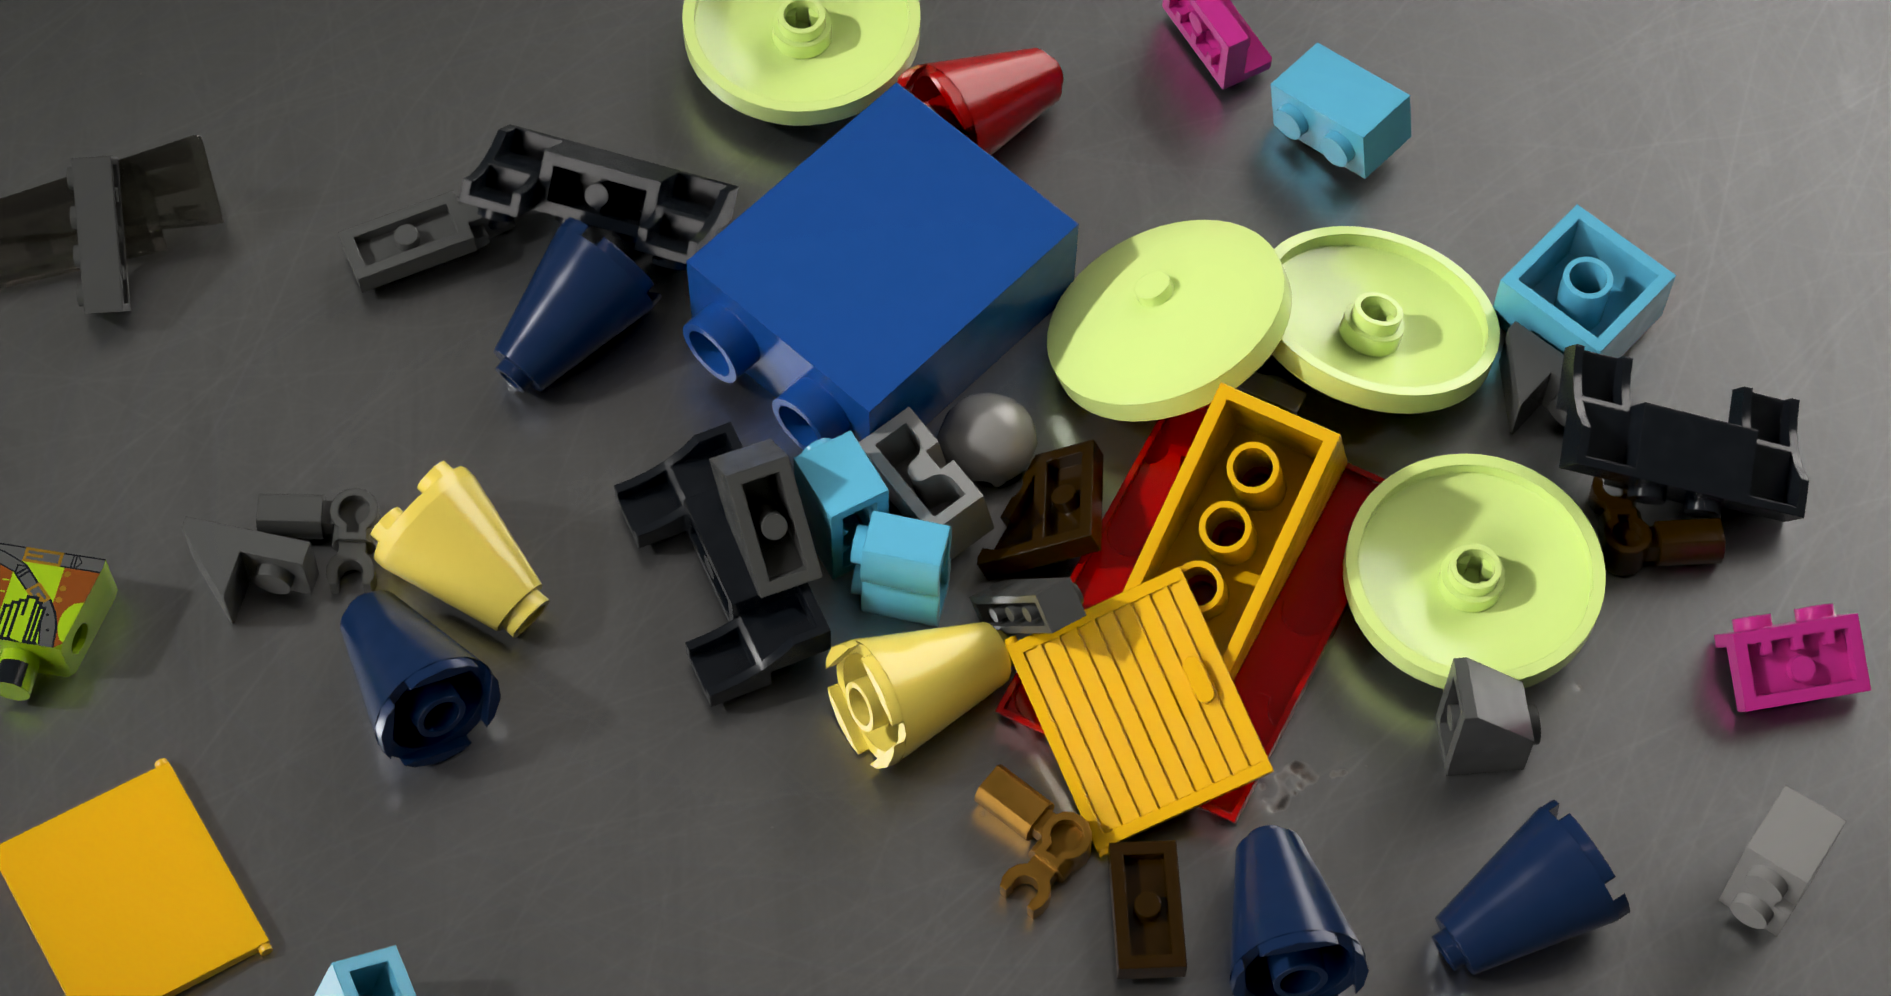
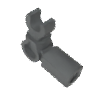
(311, 516)

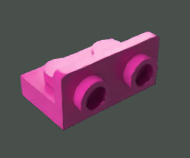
(1220, 39)
(1795, 660)

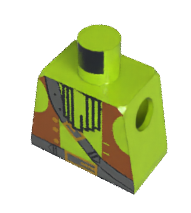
(48, 613)

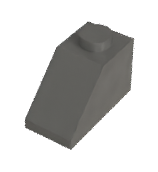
(766, 516)
(1485, 721)

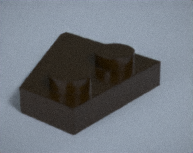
(1052, 514)

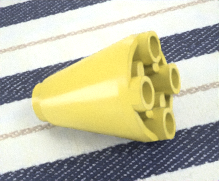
(461, 552)

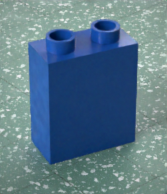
(878, 275)

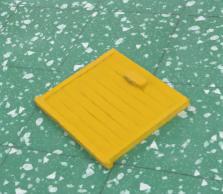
(1139, 709)
(131, 893)

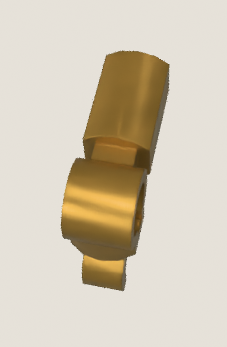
(1062, 837)

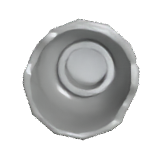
(988, 437)

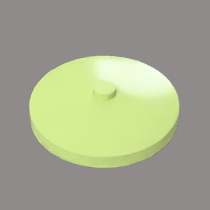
(800, 56)
(1169, 320)
(1384, 321)
(1473, 566)

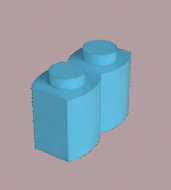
(902, 567)

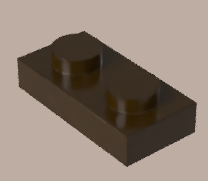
(1147, 910)

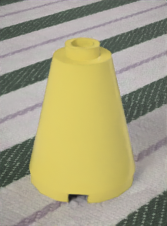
(913, 685)

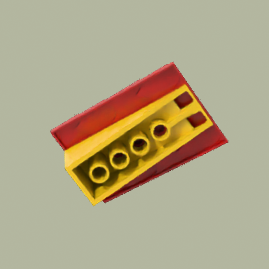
(1260, 528)

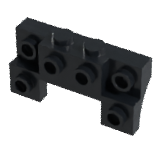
(637, 200)
(1679, 455)
(759, 631)

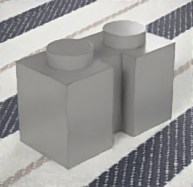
(923, 482)
(1781, 861)

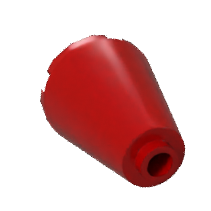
(988, 94)

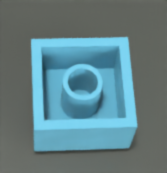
(1584, 288)

